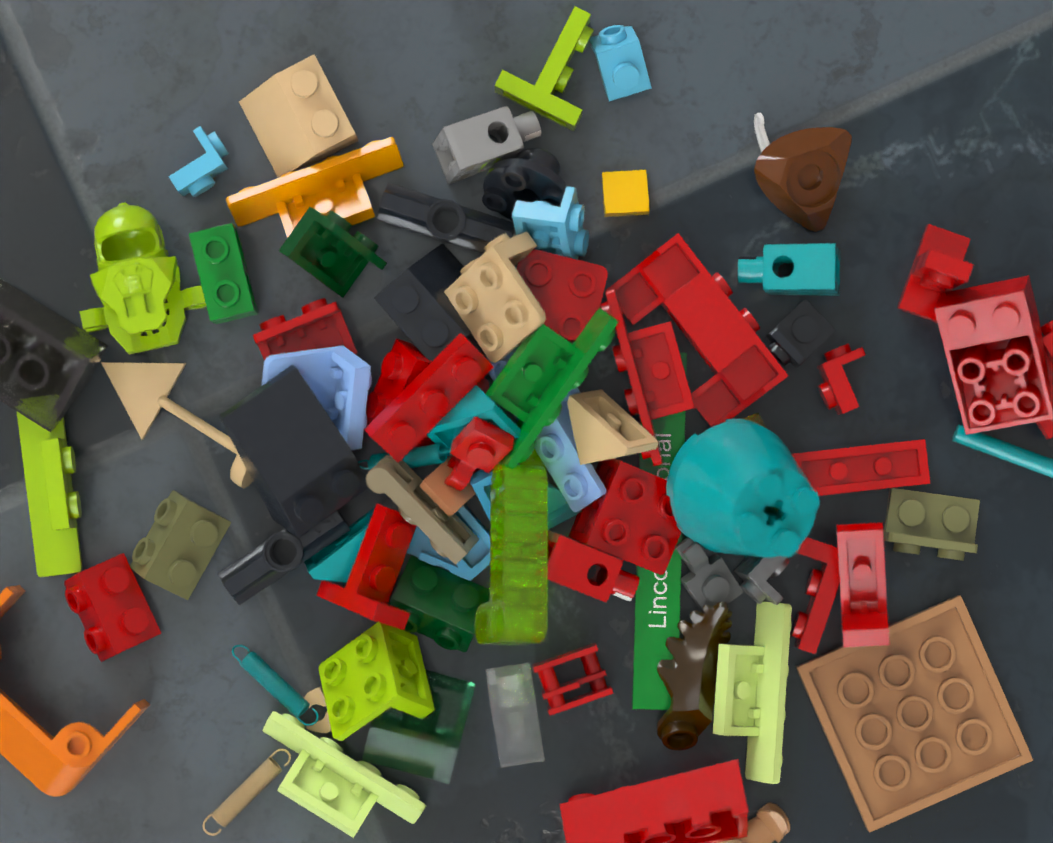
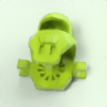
(136, 281)

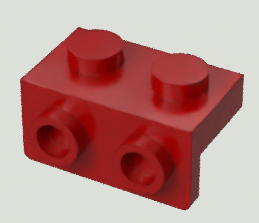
(317, 328)
(111, 607)

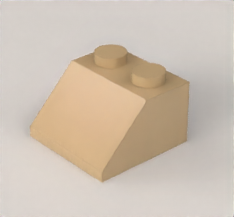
(298, 117)

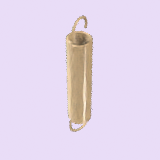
(246, 792)

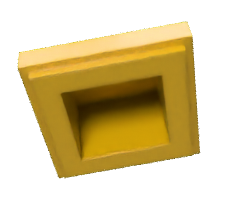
(625, 193)

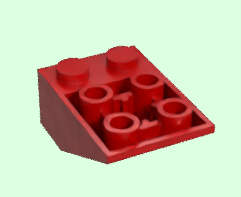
(995, 354)

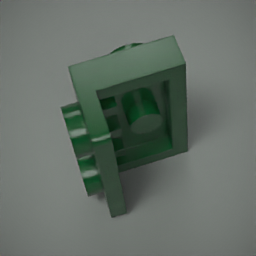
(329, 252)
(439, 604)

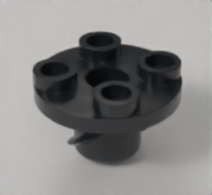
(524, 178)

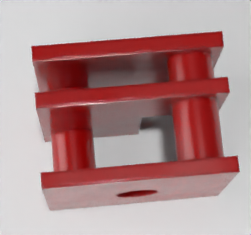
(554, 691)

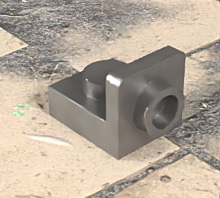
(756, 571)

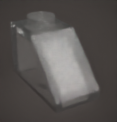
(515, 714)

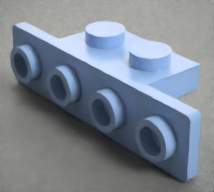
(559, 454)

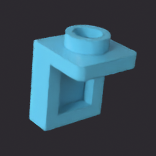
(620, 61)
(199, 174)

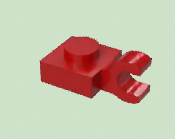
(475, 447)

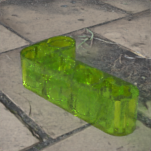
(516, 558)

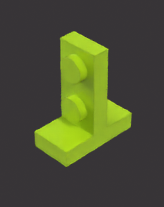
(553, 76)

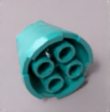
(741, 492)

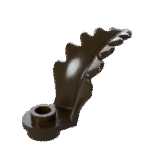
(692, 675)

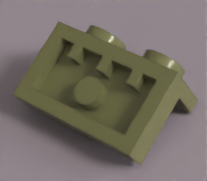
(931, 521)

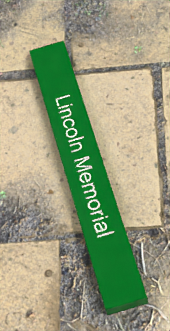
(657, 595)

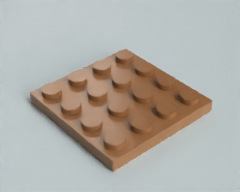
(915, 714)

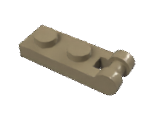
(446, 533)

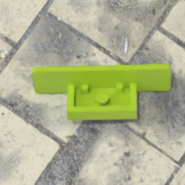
(51, 497)

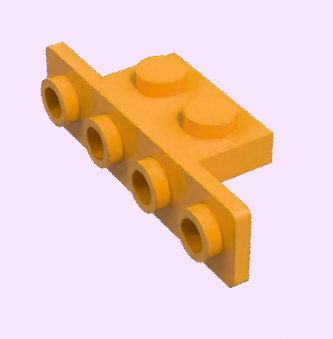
(326, 186)

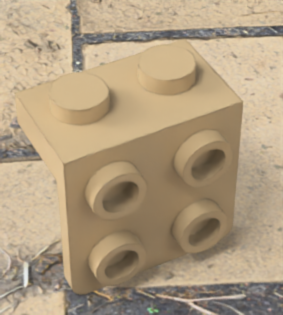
(495, 297)

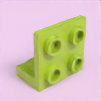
(373, 674)

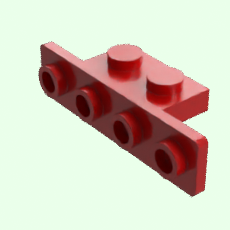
(653, 369)

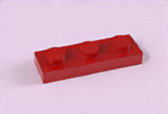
(429, 398)
(866, 467)

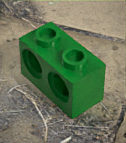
(223, 273)

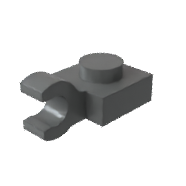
(708, 578)

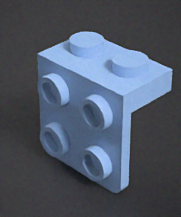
(338, 382)

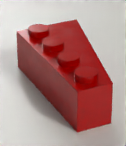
(680, 808)

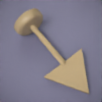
(145, 391)

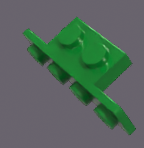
(543, 375)

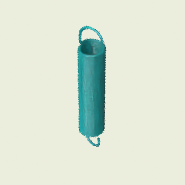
(416, 457)
(275, 684)

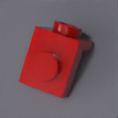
(836, 388)

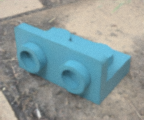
(554, 227)

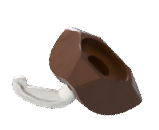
(802, 171)

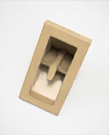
(605, 429)

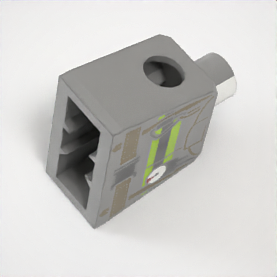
(468, 150)

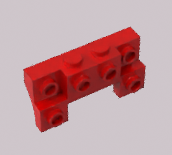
(710, 323)

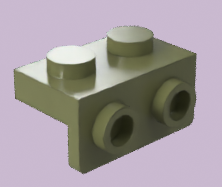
(179, 545)

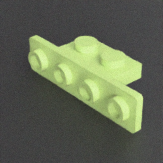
(753, 691)
(333, 783)

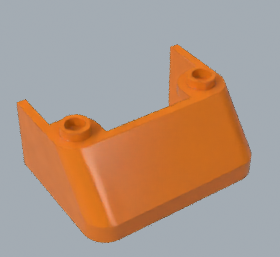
(48, 761)

